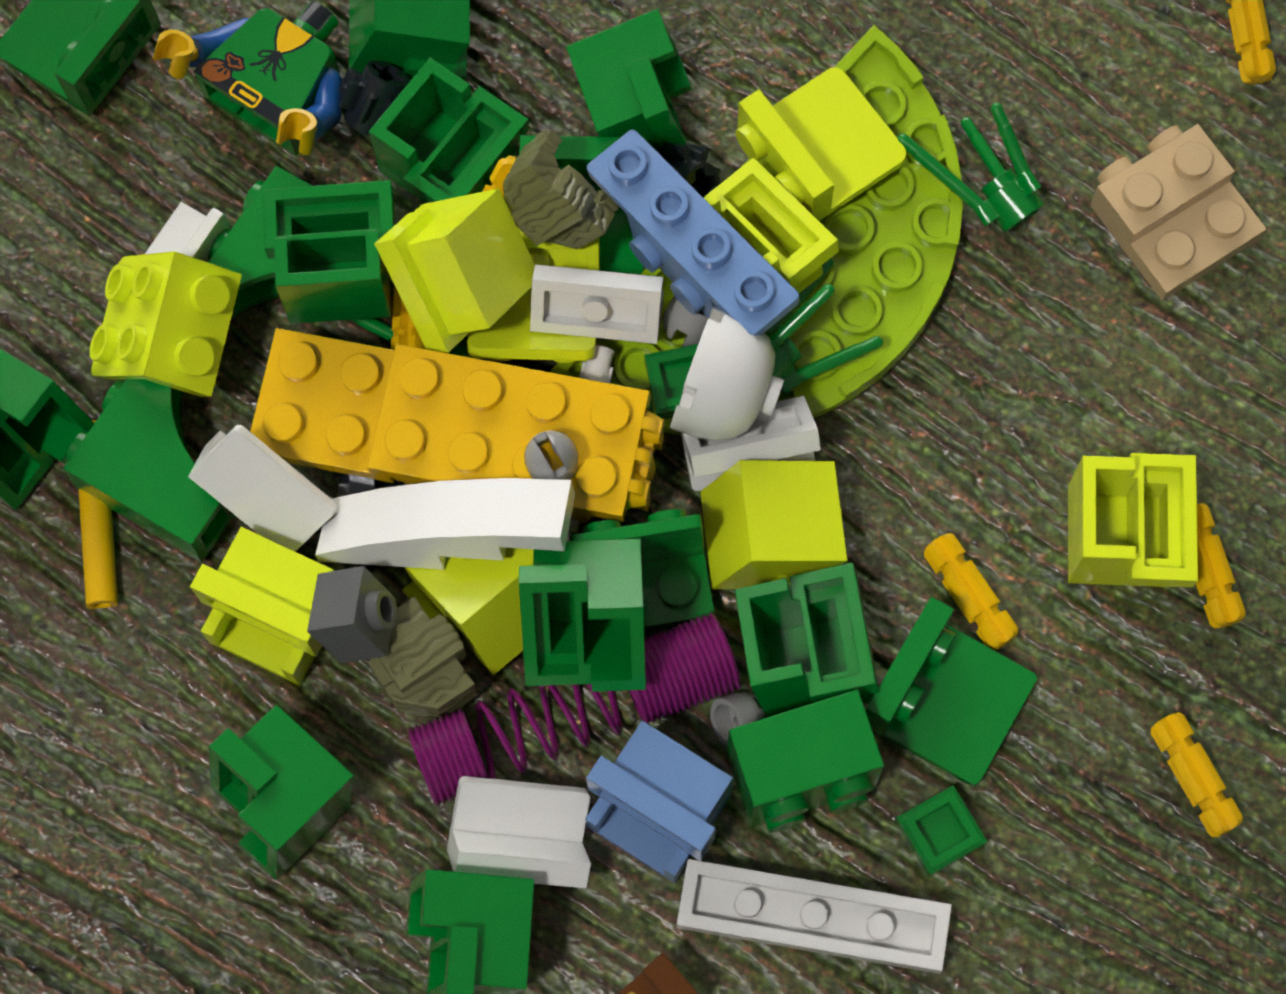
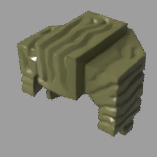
(552, 201)
(423, 665)

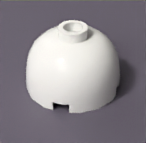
(727, 382)

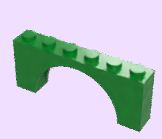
(137, 447)

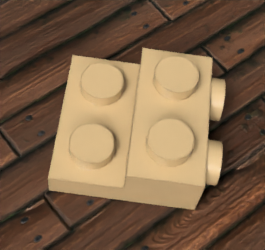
(1176, 210)

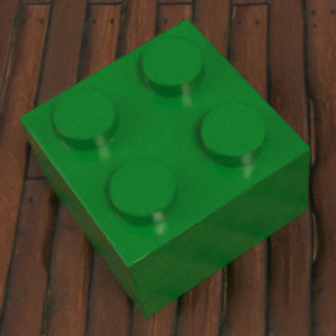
(804, 761)

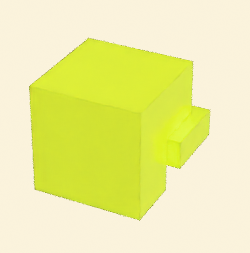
(774, 224)
(457, 266)
(1133, 521)
(772, 522)
(478, 601)
(262, 604)

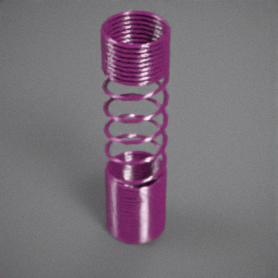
(680, 671)

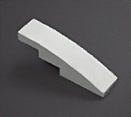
(447, 519)

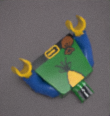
(266, 73)

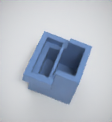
(657, 801)

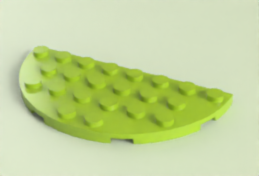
(891, 242)

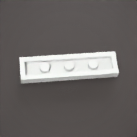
(814, 916)

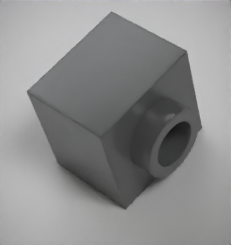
(352, 614)

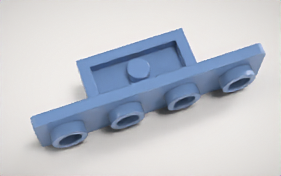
(689, 238)

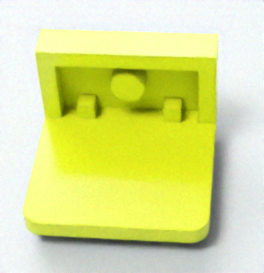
(820, 141)
(165, 321)
(511, 333)

